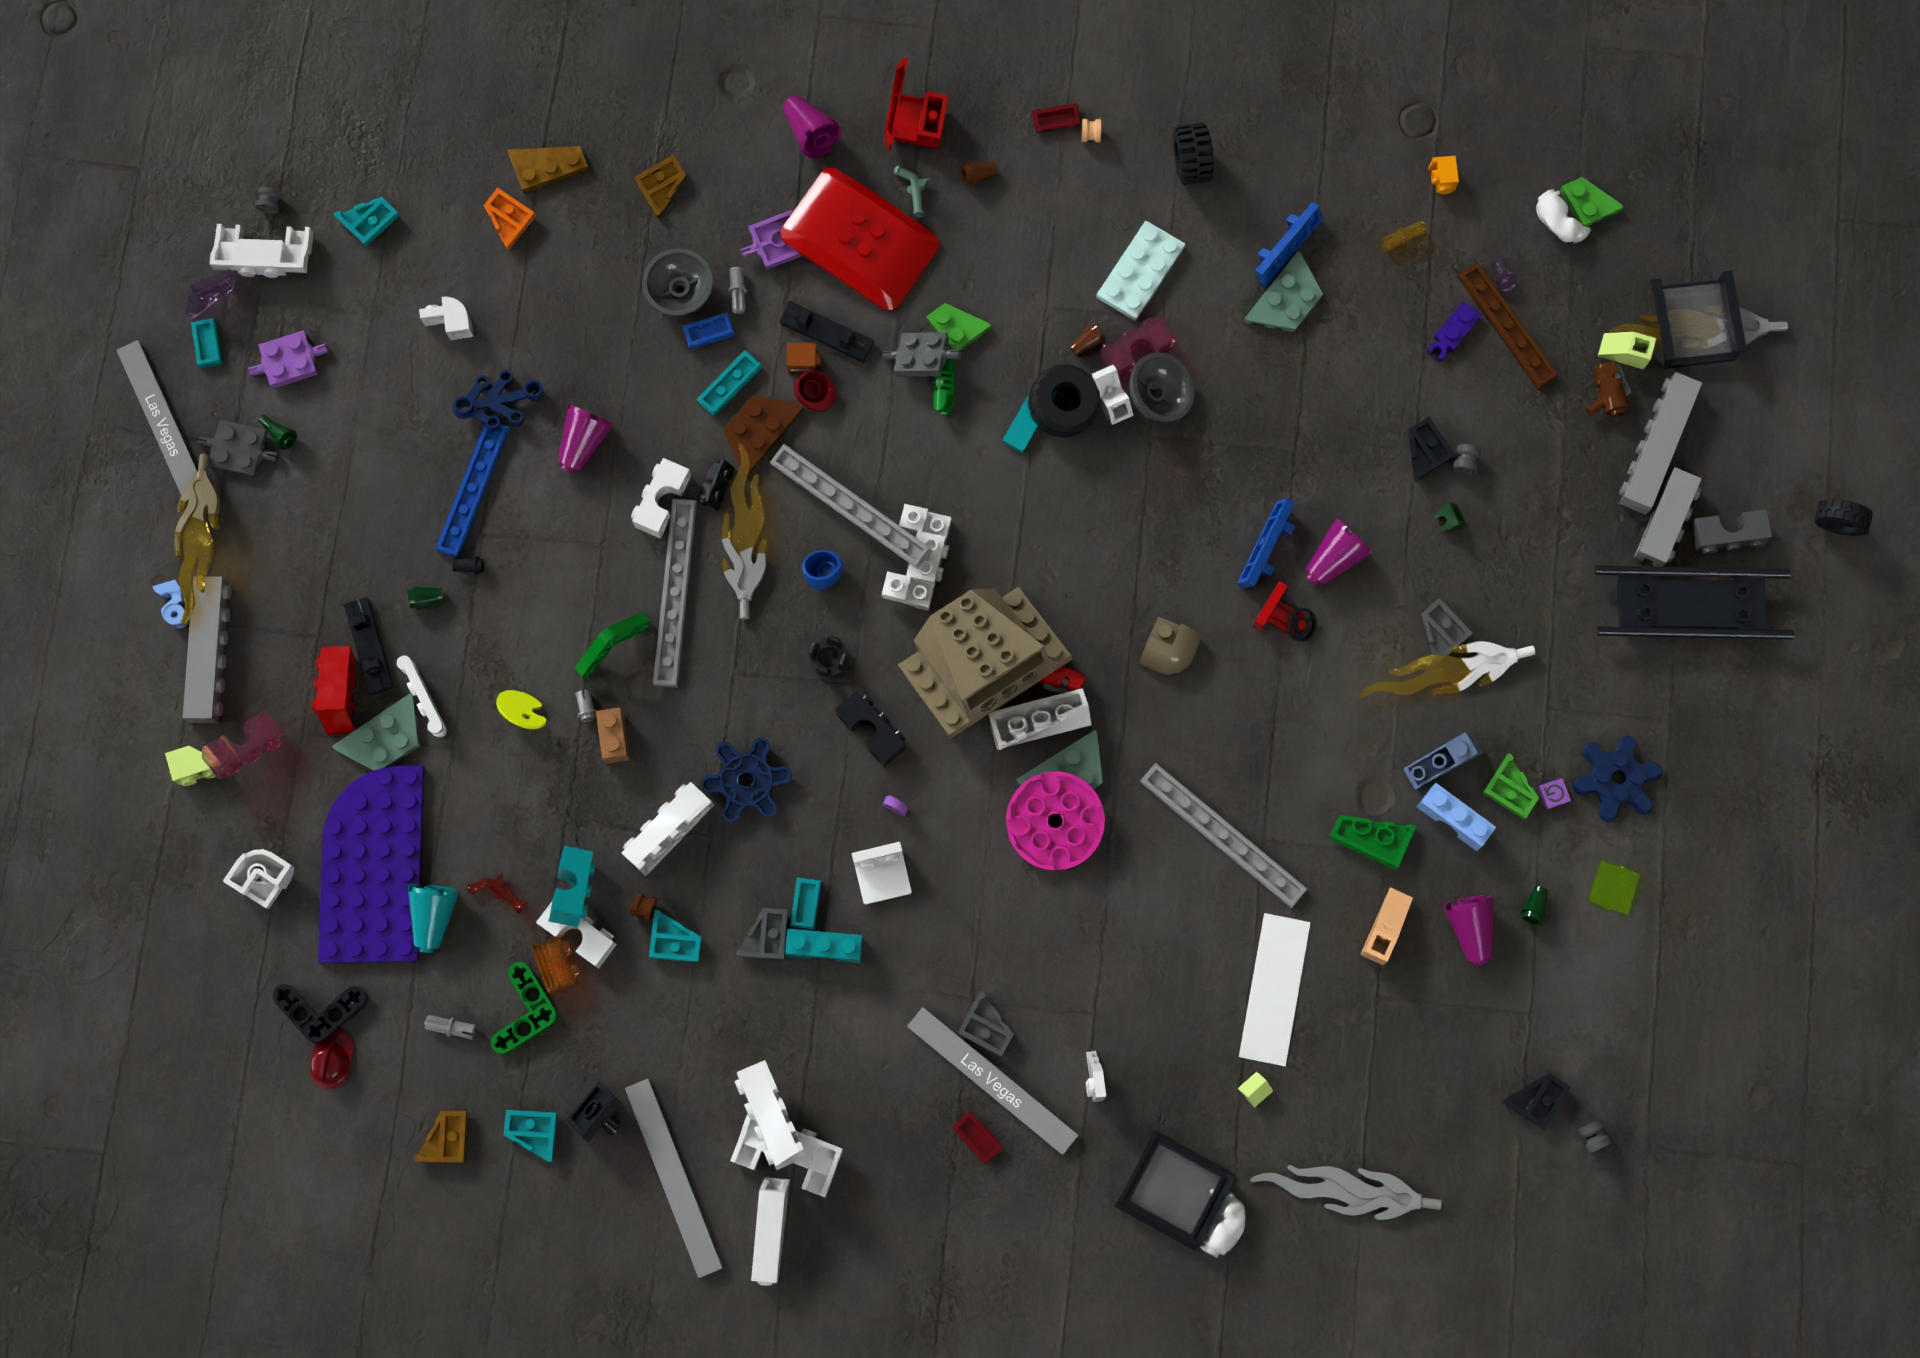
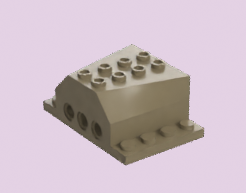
(981, 656)

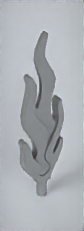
(1356, 1193)

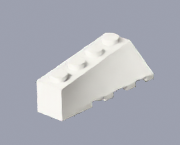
(1039, 718)

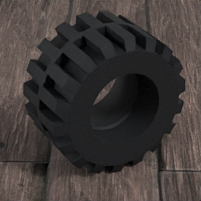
(1193, 153)

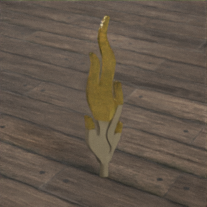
(193, 505)

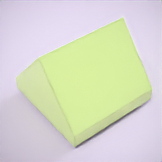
(1255, 1089)

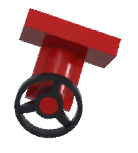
(1285, 617)

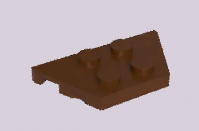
(760, 427)

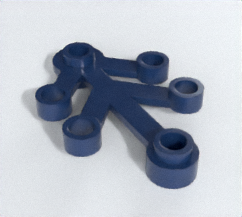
(495, 400)

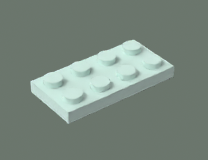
(1140, 270)

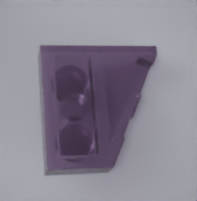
(208, 292)

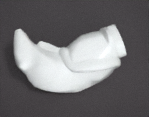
(1553, 213)
(1227, 1229)

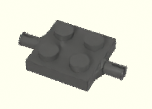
(921, 354)
(238, 448)

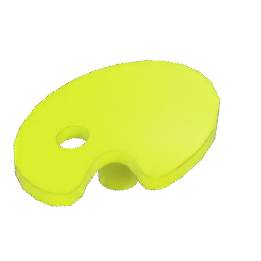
(517, 705)

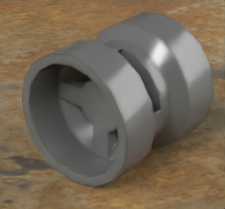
(1466, 459)
(1598, 1141)

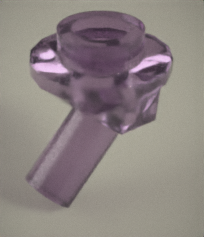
(1505, 280)

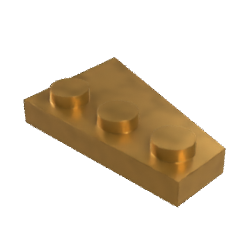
(546, 165)

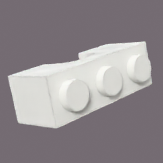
(667, 479)
(595, 944)

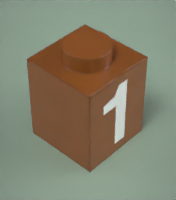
(802, 357)

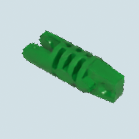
(944, 389)

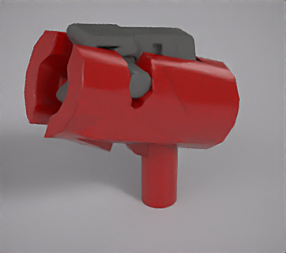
(1063, 680)

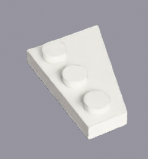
(1095, 1084)

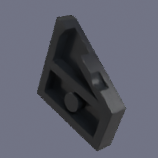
(1427, 448)
(1539, 1100)

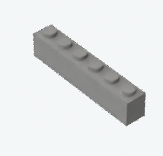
(1660, 443)
(206, 652)

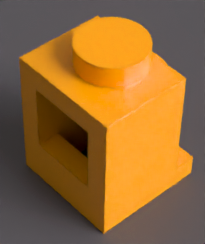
(1444, 174)

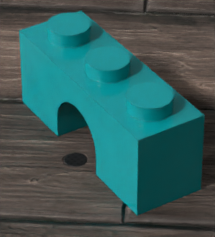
(569, 905)
(828, 945)

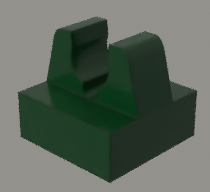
(1453, 516)

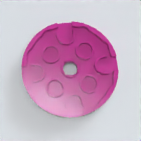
(1029, 817)

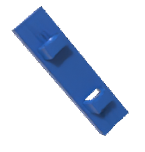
(1299, 230)
(1257, 562)

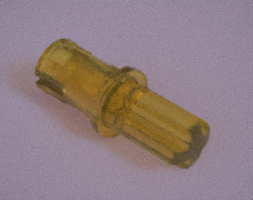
(1403, 236)

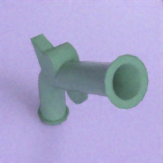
(915, 189)

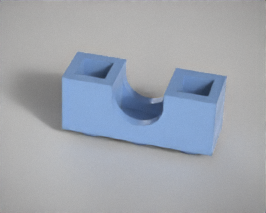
(1469, 825)

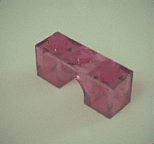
(1152, 335)
(227, 758)

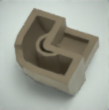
(1170, 647)

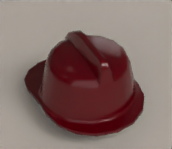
(332, 1061)

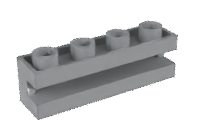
(1668, 517)

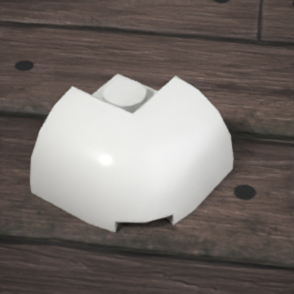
(260, 876)

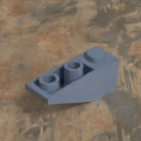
(1443, 759)

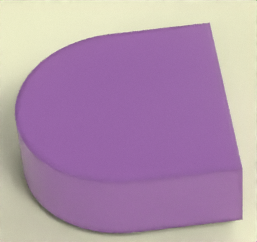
(895, 805)

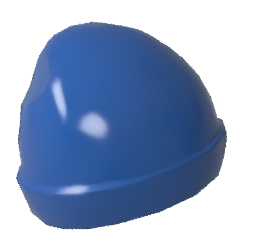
(822, 569)

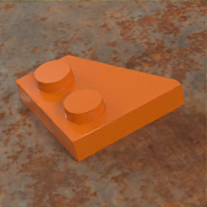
(508, 216)

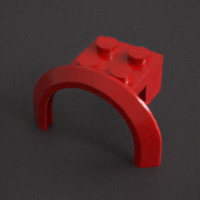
(914, 118)

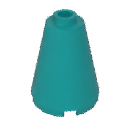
(430, 914)

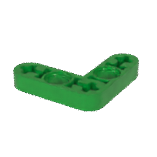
(608, 639)
(534, 1008)

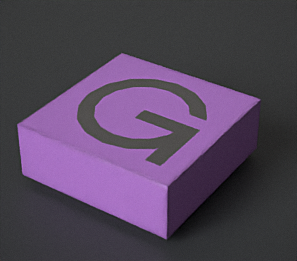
(1554, 794)

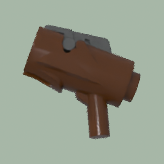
(1612, 390)

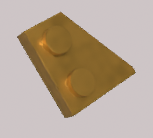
(446, 1139)

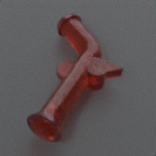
(499, 891)

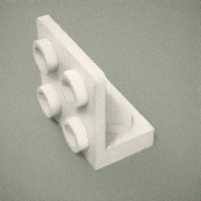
(881, 873)

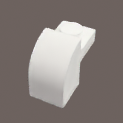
(452, 314)
(1113, 398)

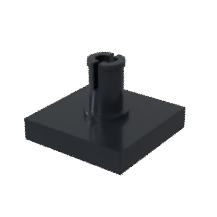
(595, 1112)

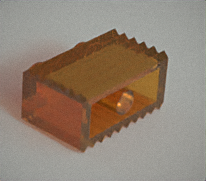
(556, 965)

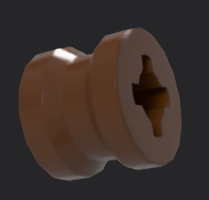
(643, 906)

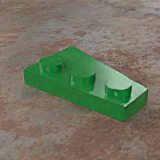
(1373, 839)

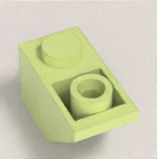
(1627, 348)
(187, 766)

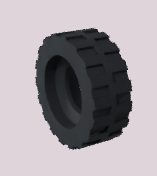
(1843, 517)

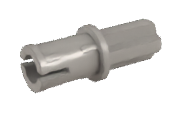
(737, 290)
(450, 1027)

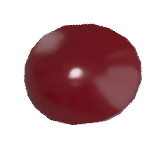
(814, 391)

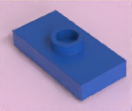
(708, 331)

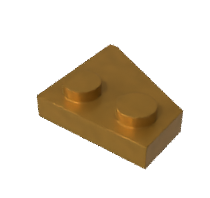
(661, 183)

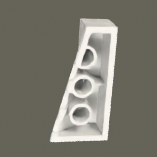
(667, 829)
(770, 1115)

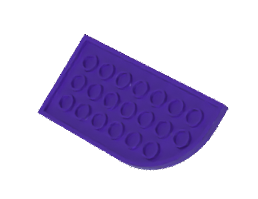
(366, 868)

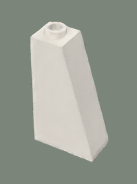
(770, 1230)

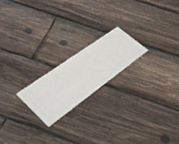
(1274, 989)

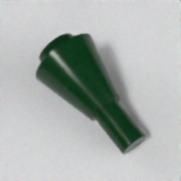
(283, 436)

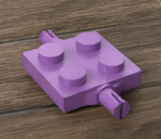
(768, 242)
(288, 359)

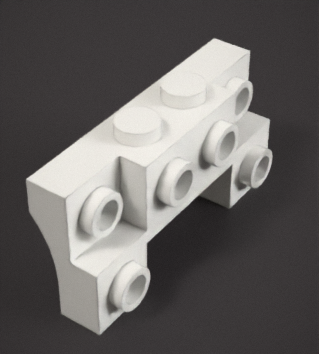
(258, 256)
(919, 584)
(820, 1157)

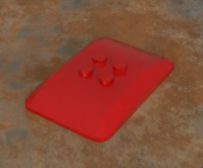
(860, 239)

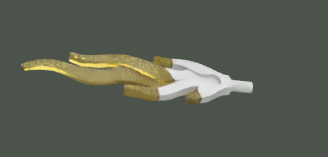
(1460, 671)

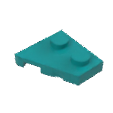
(368, 219)
(673, 940)
(532, 1131)

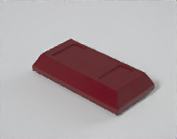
(1056, 117)
(977, 1137)

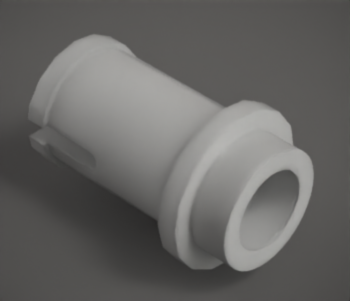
(586, 707)

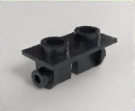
(720, 474)

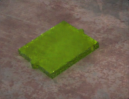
(1613, 887)

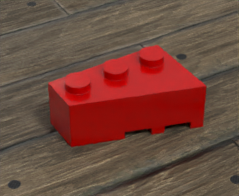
(335, 689)

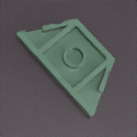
(1288, 298)
(384, 737)
(1077, 759)

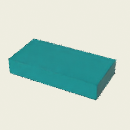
(207, 343)
(805, 903)

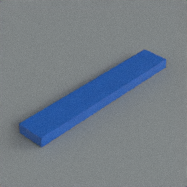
(472, 491)

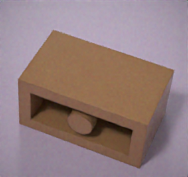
(612, 735)

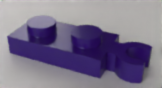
(1455, 329)

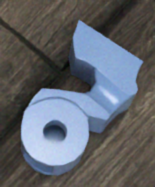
(174, 609)

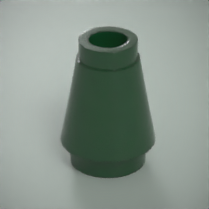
(424, 596)
(1535, 906)

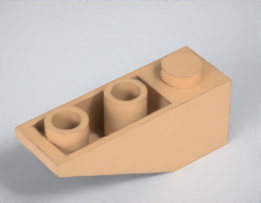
(1387, 927)

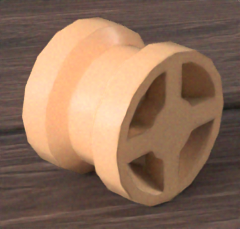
(1091, 130)

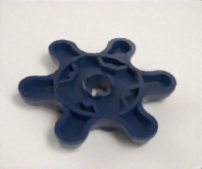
(737, 765)
(1602, 784)

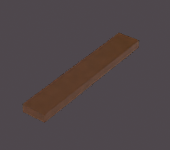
(1507, 326)

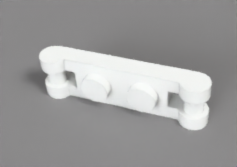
(426, 705)

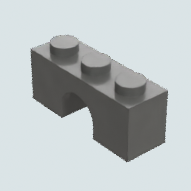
(1710, 536)

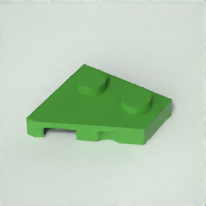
(1589, 202)
(959, 325)
(1511, 789)

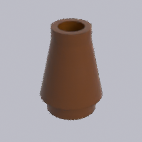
(976, 172)
(1087, 340)

